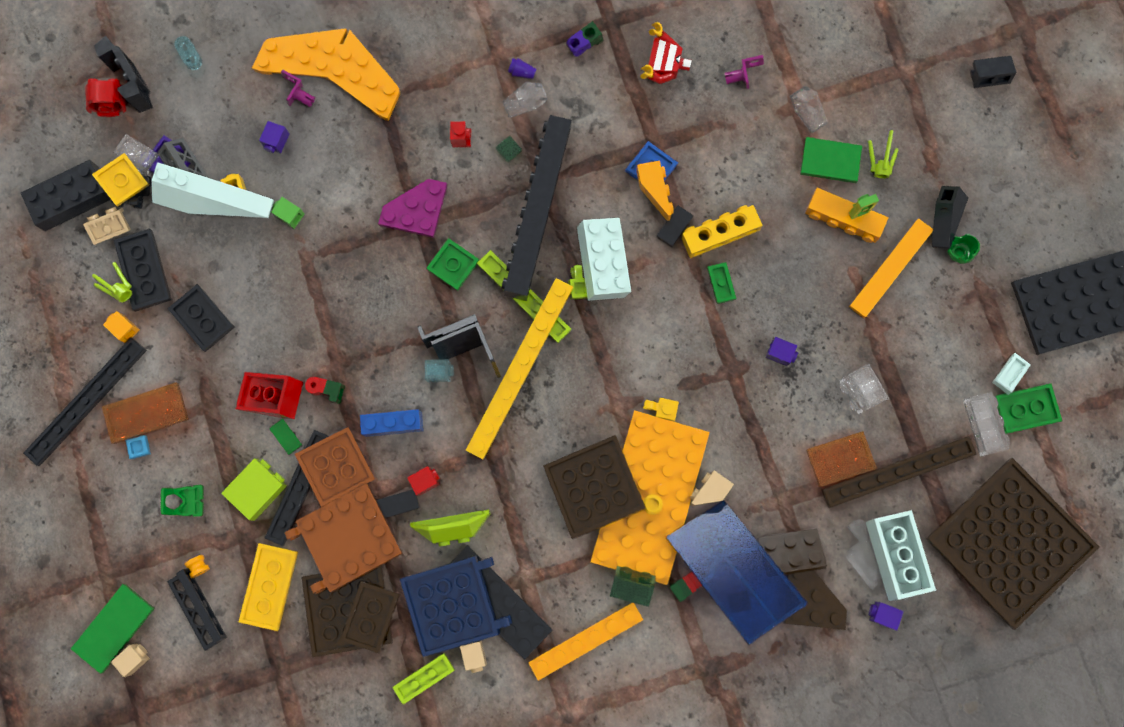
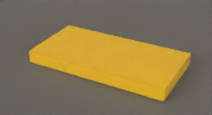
(268, 587)

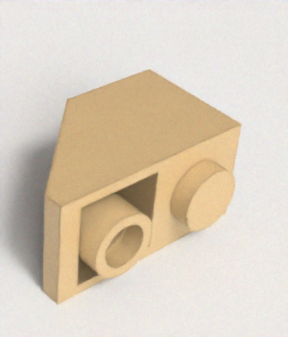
(713, 490)

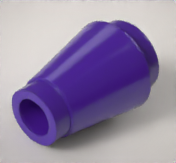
(521, 69)

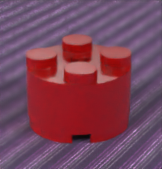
(104, 97)

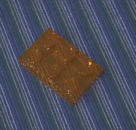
(841, 459)

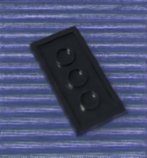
(142, 269)

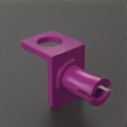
(741, 75)
(297, 93)

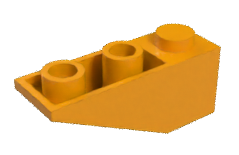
(652, 184)

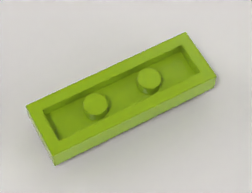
(423, 678)

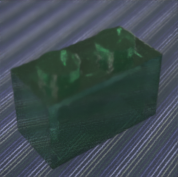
(633, 586)

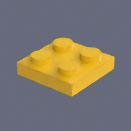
(120, 179)

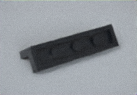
(201, 607)

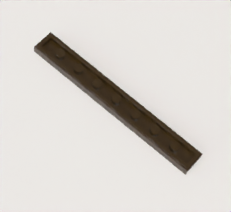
(898, 472)

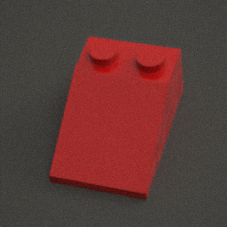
(269, 395)

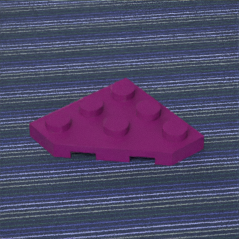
(416, 209)

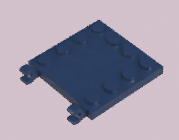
(451, 605)

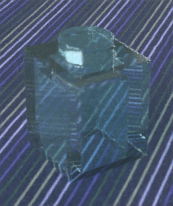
(438, 370)

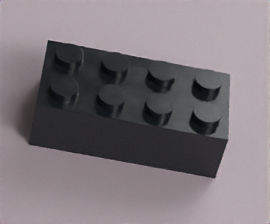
(64, 196)

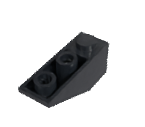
(947, 216)

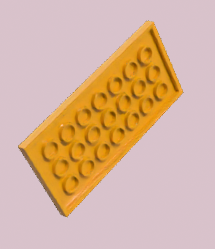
(663, 463)

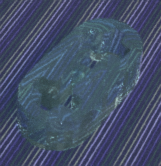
(185, 54)

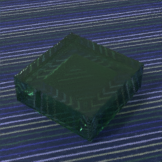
(508, 149)

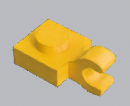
(664, 408)

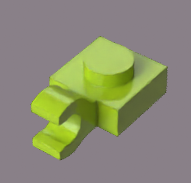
(578, 283)

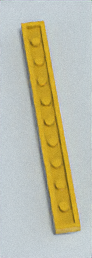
(519, 368)

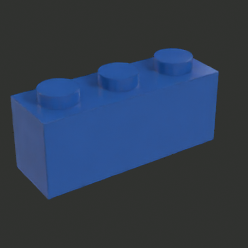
(391, 423)

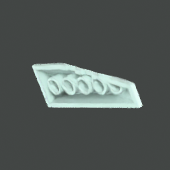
(203, 195)

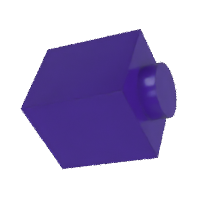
(274, 137)
(782, 351)
(885, 615)

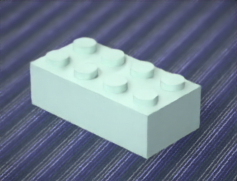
(603, 259)
(900, 556)

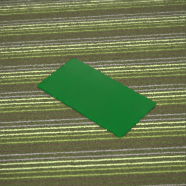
(285, 436)

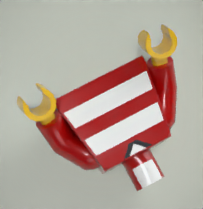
(664, 58)

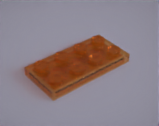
(145, 413)

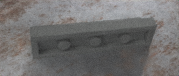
(176, 159)

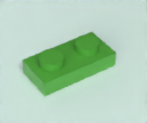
(863, 205)

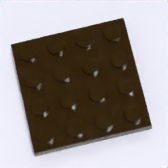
(594, 487)
(329, 613)

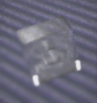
(863, 389)

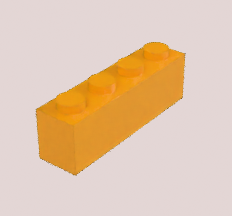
(836, 211)

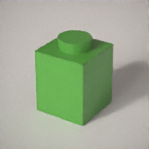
(287, 212)

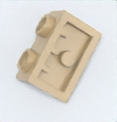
(107, 225)

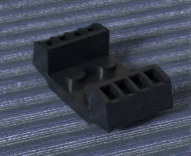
(135, 90)

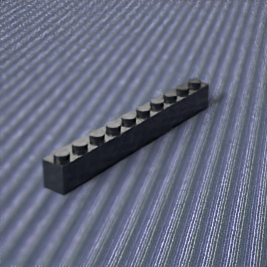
(537, 209)

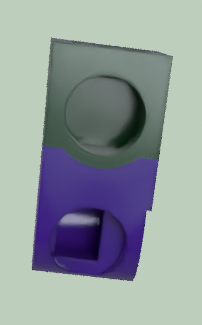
(584, 39)

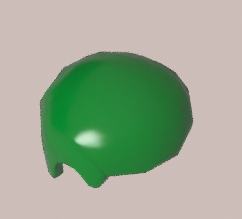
(964, 249)

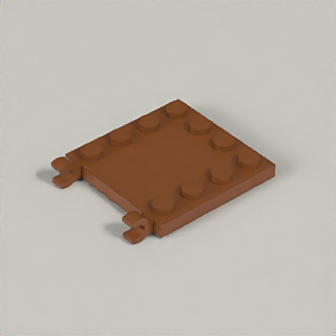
(347, 538)

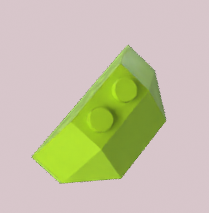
(452, 528)

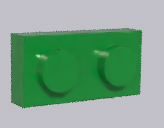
(721, 283)

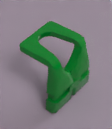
(191, 498)

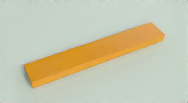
(891, 268)

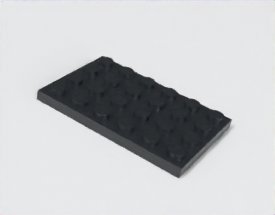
(1073, 303)

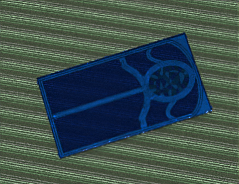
(736, 572)

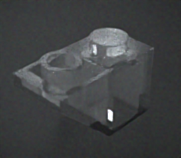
(525, 99)

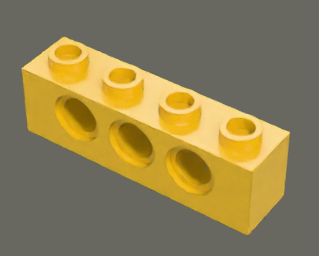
(745, 214)

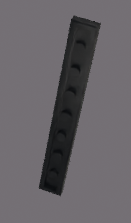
(84, 402)

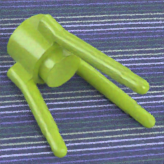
(883, 168)
(119, 291)

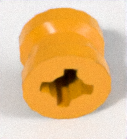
(197, 566)

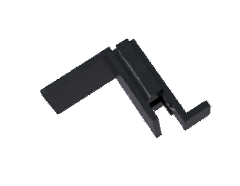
(457, 339)

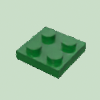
(453, 264)

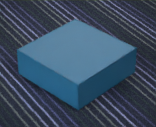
(138, 447)

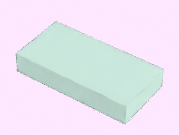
(1011, 373)

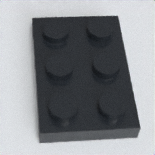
(201, 318)

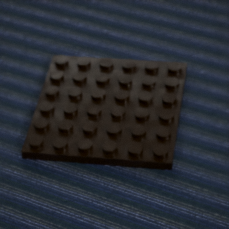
(1013, 543)

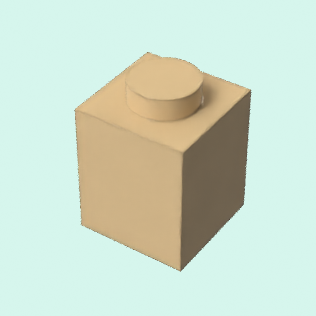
(473, 656)
(130, 659)

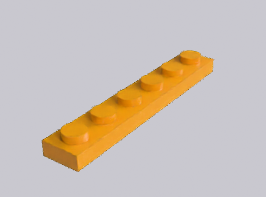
(585, 641)

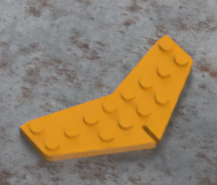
(325, 56)

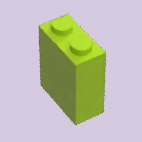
(254, 489)

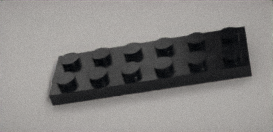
(527, 626)

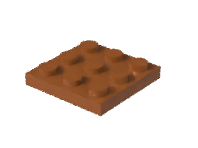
(334, 466)

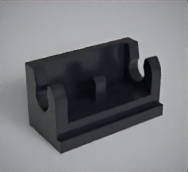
(993, 71)

